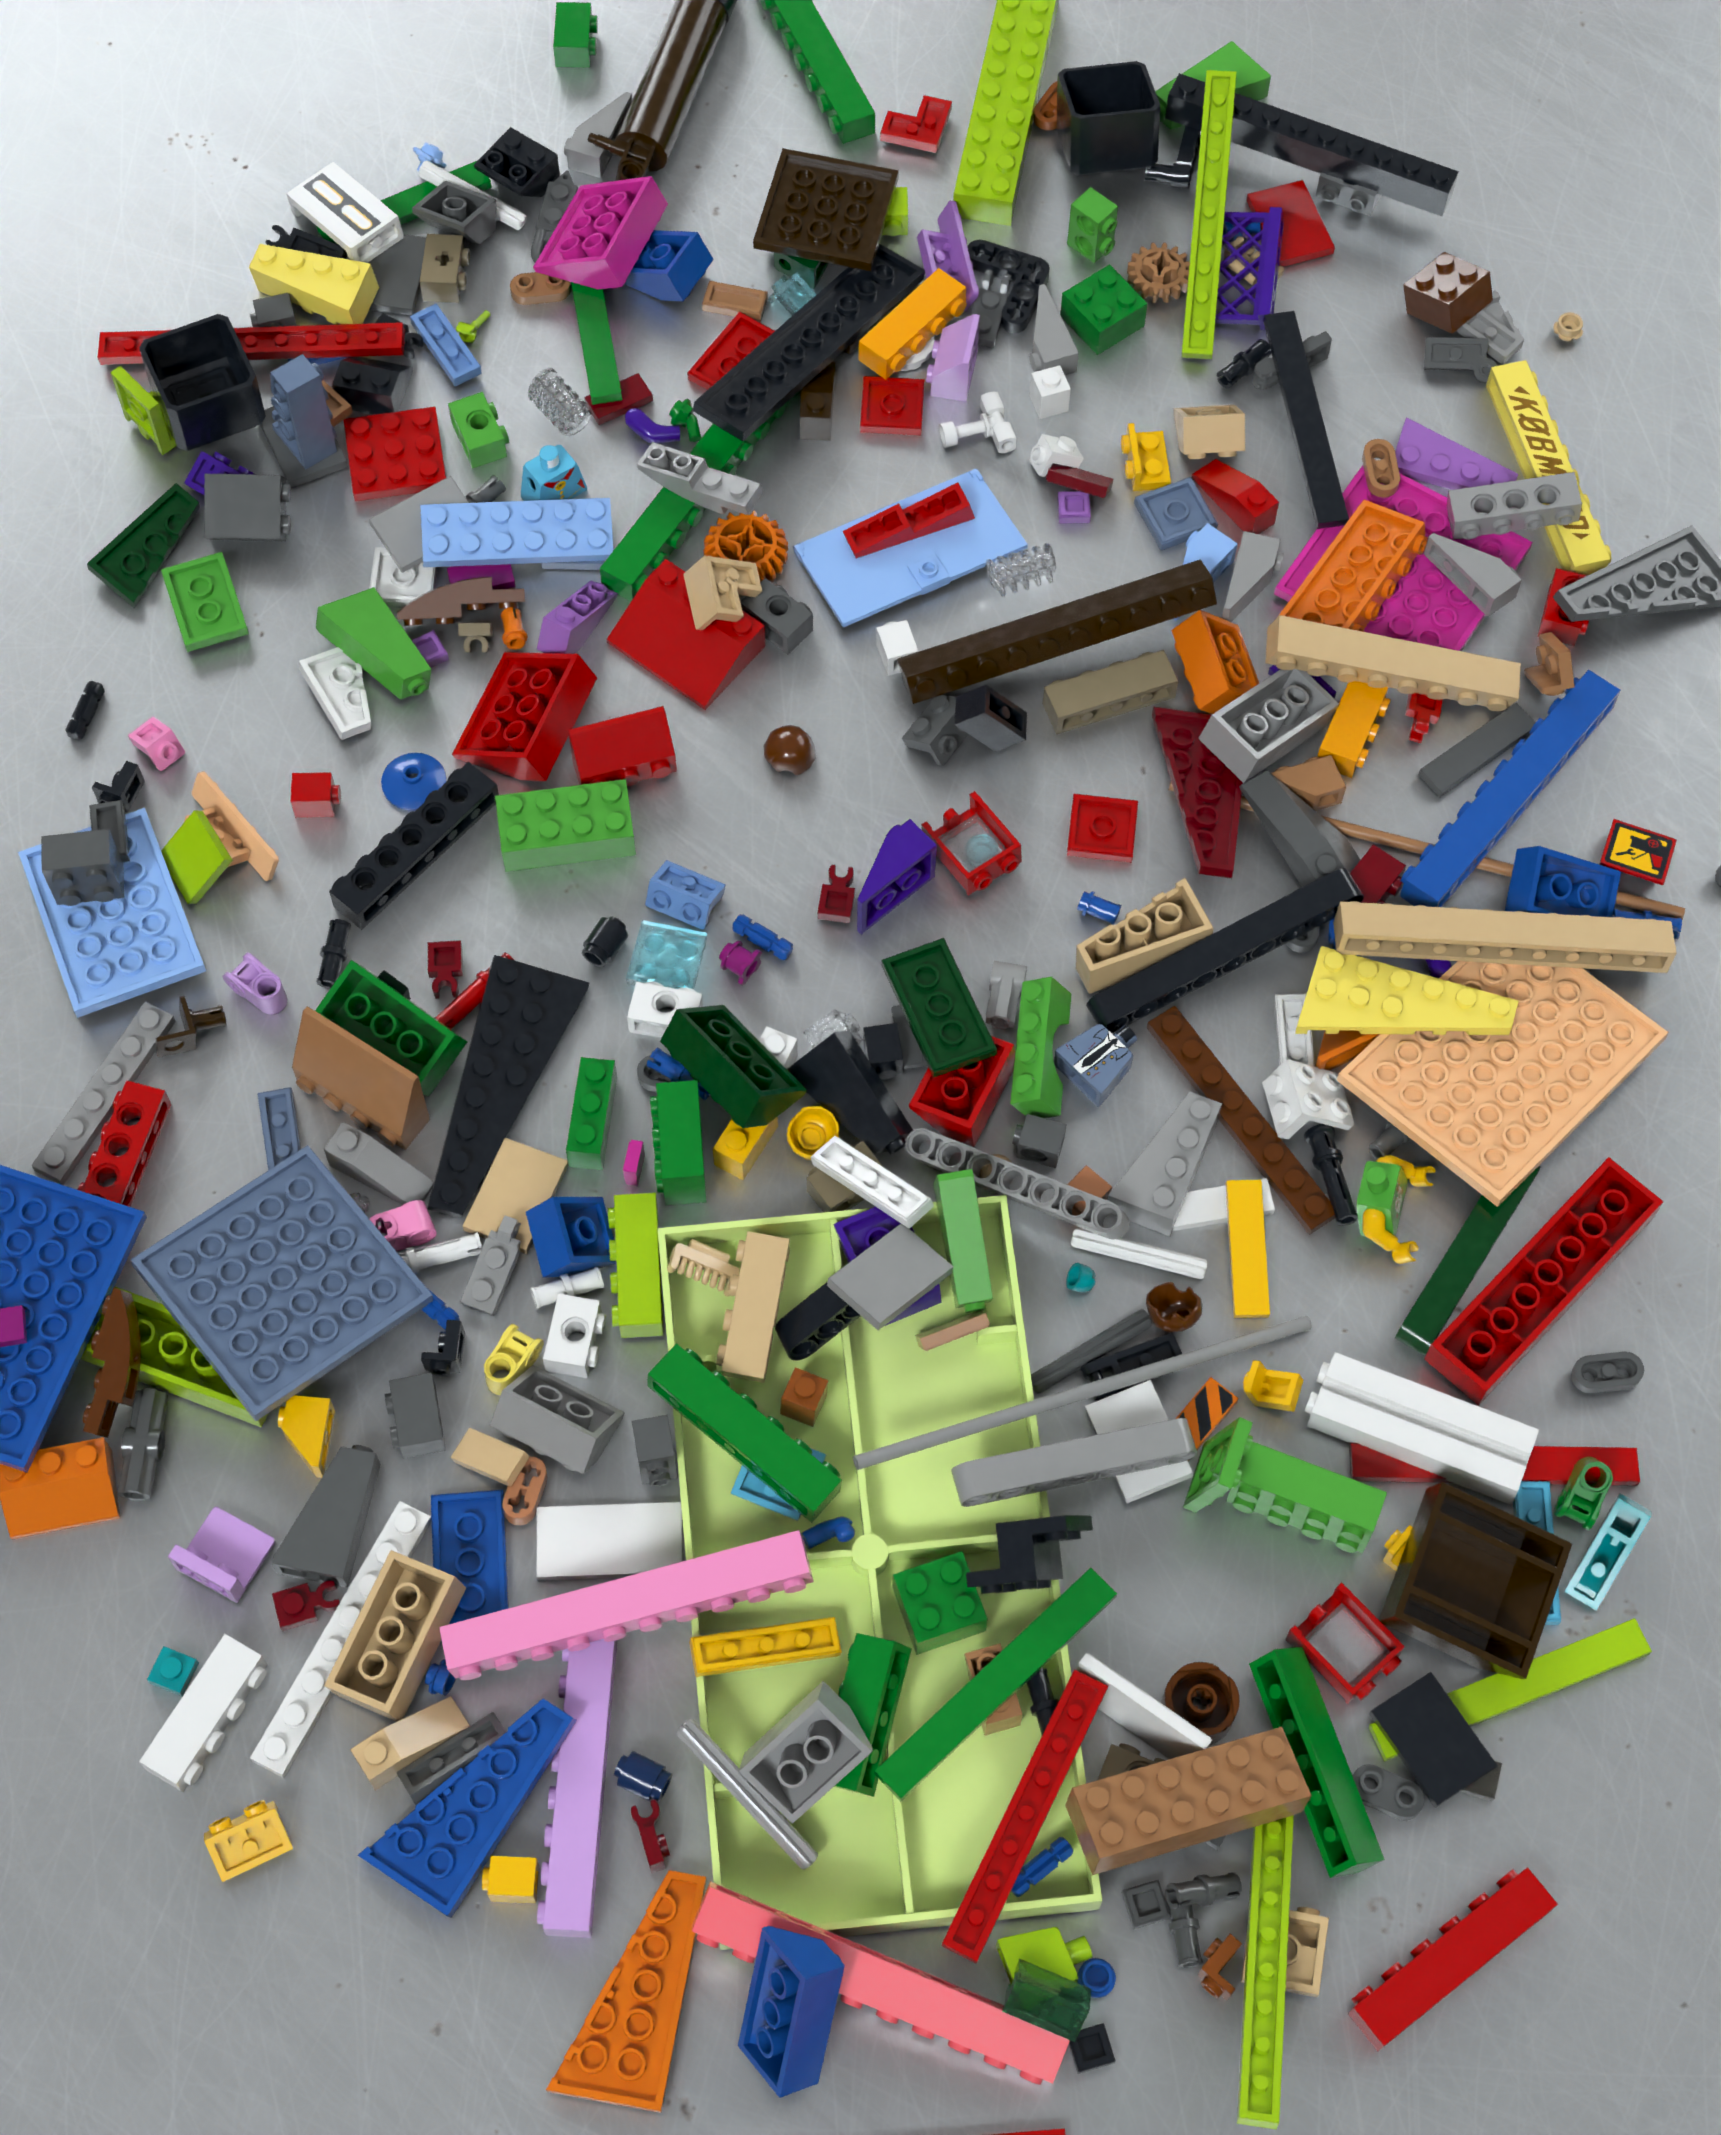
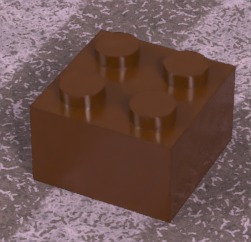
(1448, 292)

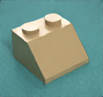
(1210, 430)

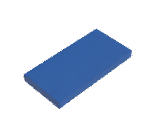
(472, 1547)

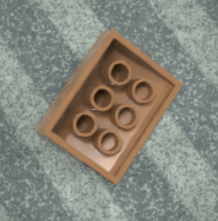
(358, 1080)

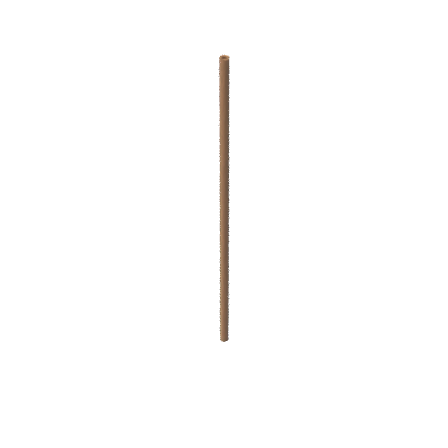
(1486, 864)

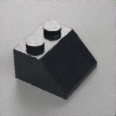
(372, 384)

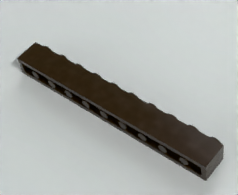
(1057, 631)

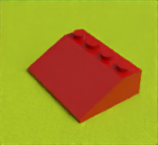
(663, 639)
(526, 714)

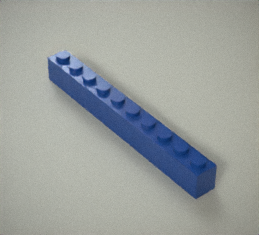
(1509, 793)

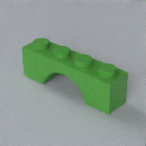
(1035, 1079)

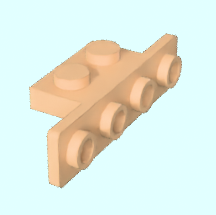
(233, 829)

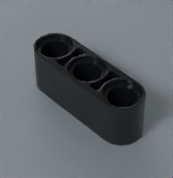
(814, 1323)

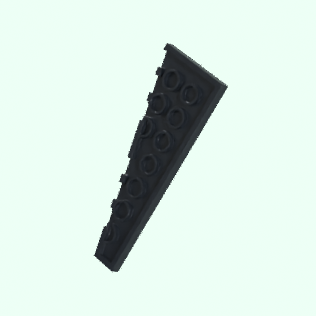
(512, 1040)

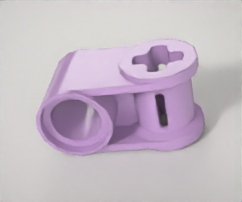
(253, 981)

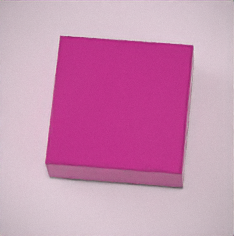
(633, 1162)

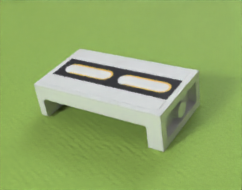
(346, 213)

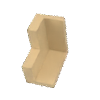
(715, 589)

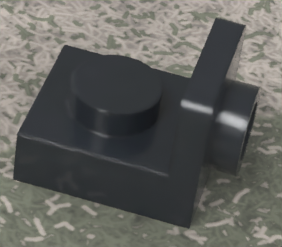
(124, 787)
(450, 1351)

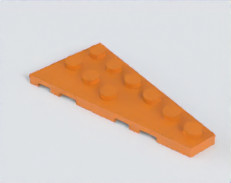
(633, 2025)

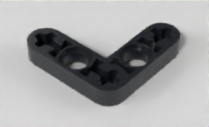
(1021, 276)

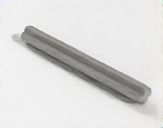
(751, 1799)

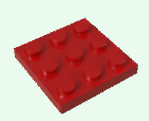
(394, 453)

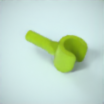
(469, 331)

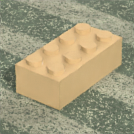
(395, 1636)

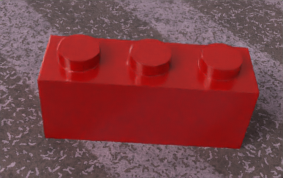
(624, 748)
(964, 1099)

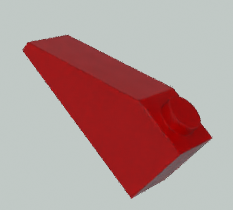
(1238, 496)

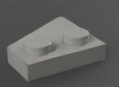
(1498, 327)

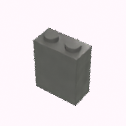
(246, 507)

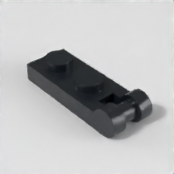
(1132, 1358)

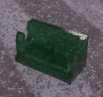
(1047, 2000)

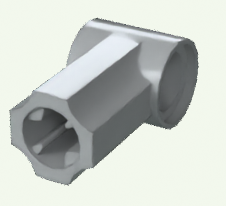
(1005, 992)

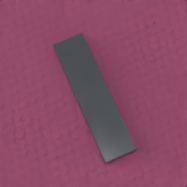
(1477, 750)

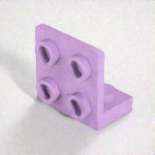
(223, 1554)

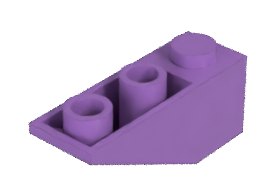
(573, 621)

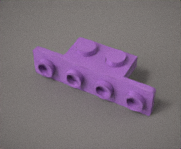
(949, 251)

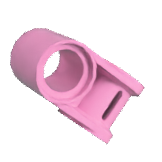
(406, 1225)

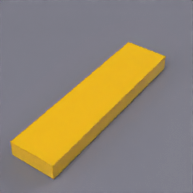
(1247, 1249)
(765, 1646)

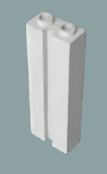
(1421, 1427)

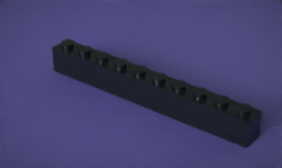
(1321, 148)

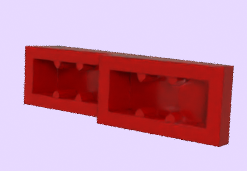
(901, 525)

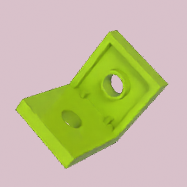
(143, 410)

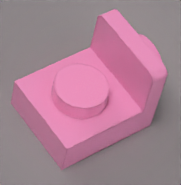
(157, 742)

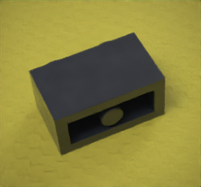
(990, 718)

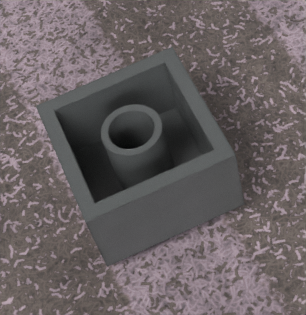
(82, 867)

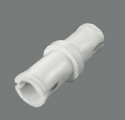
(567, 1285)

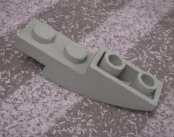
(696, 482)

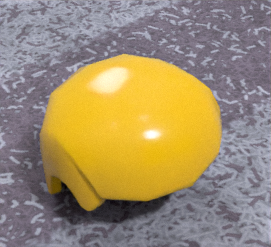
(811, 1130)

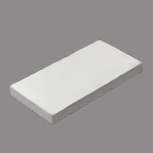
(607, 1540)
(1143, 1714)

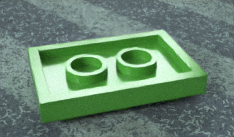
(204, 601)
(1218, 1465)

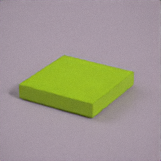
(195, 857)

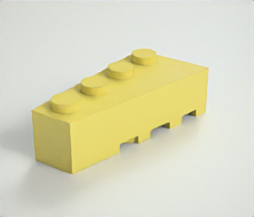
(316, 282)

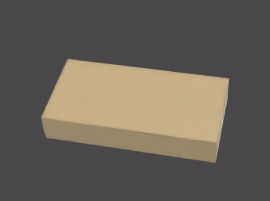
(490, 1457)

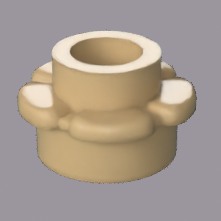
(1569, 326)

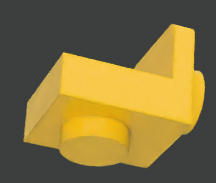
(1272, 1387)

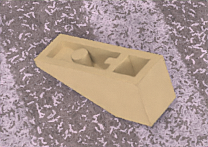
(408, 1740)

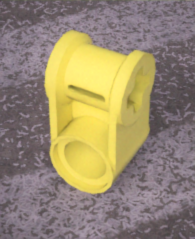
(514, 1354)

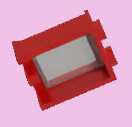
(975, 845)
(1347, 1644)

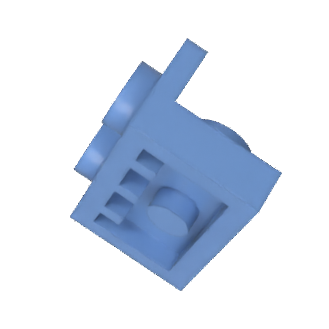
(683, 894)

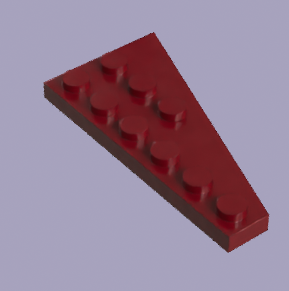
(1203, 788)

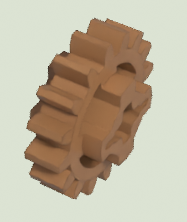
(1145, 267)

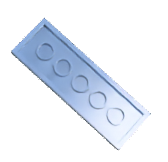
(516, 532)

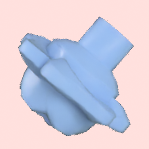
(430, 153)

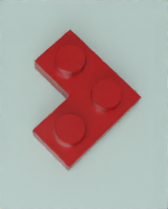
(918, 132)

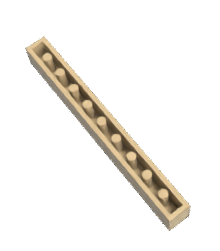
(1504, 937)

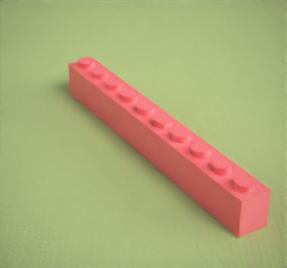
(892, 1988)

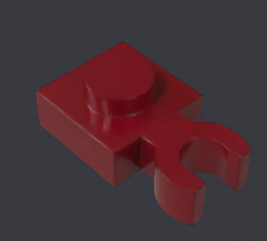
(838, 898)
(444, 964)
(299, 1605)

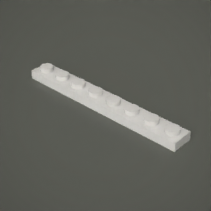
(308, 1694)

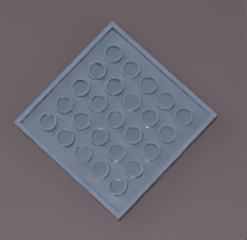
(281, 1282)

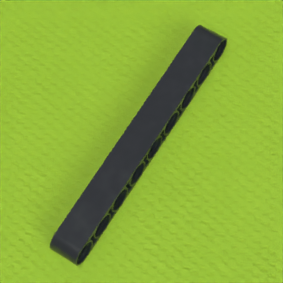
(1223, 951)

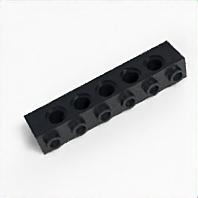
(411, 861)

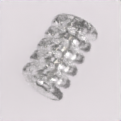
(558, 402)
(1021, 568)

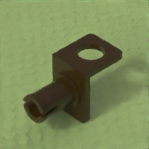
(192, 1023)

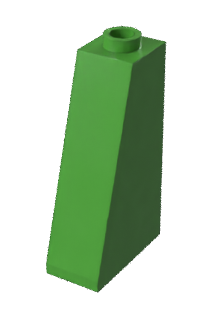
(1250, 77)
(375, 640)
(963, 1239)

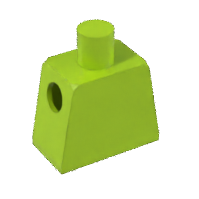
(1044, 1949)

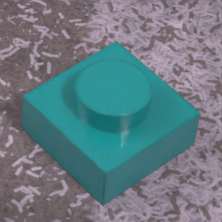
(173, 1671)

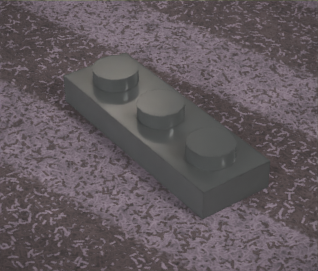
(439, 1764)

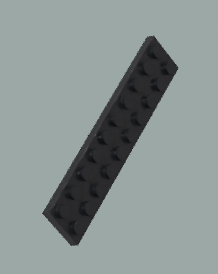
(807, 343)

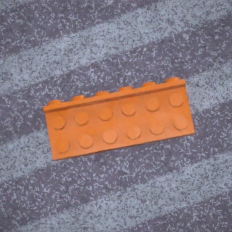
(1359, 568)

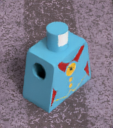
(552, 476)

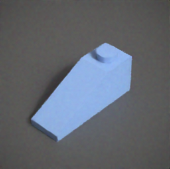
(1212, 548)

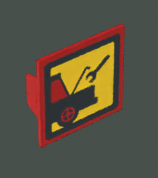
(1638, 852)

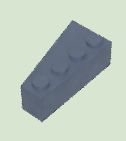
(302, 411)

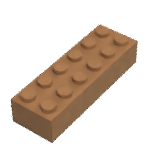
(1187, 1800)

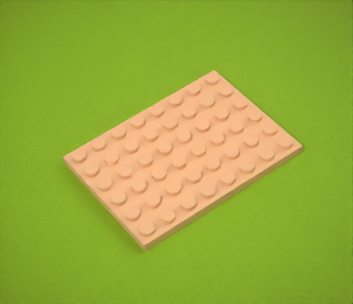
(1506, 1101)

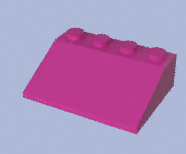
(603, 233)

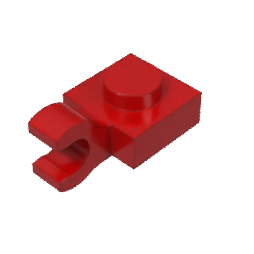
(1424, 712)

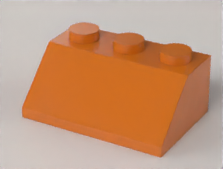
(1214, 660)
(62, 1489)

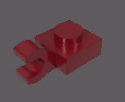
(654, 1845)

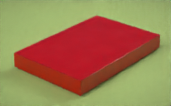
(1303, 228)
(728, 349)

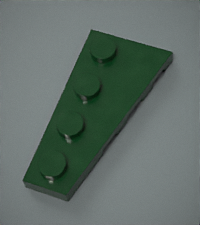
(142, 548)

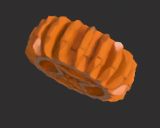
(765, 541)

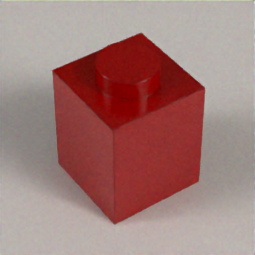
(314, 795)

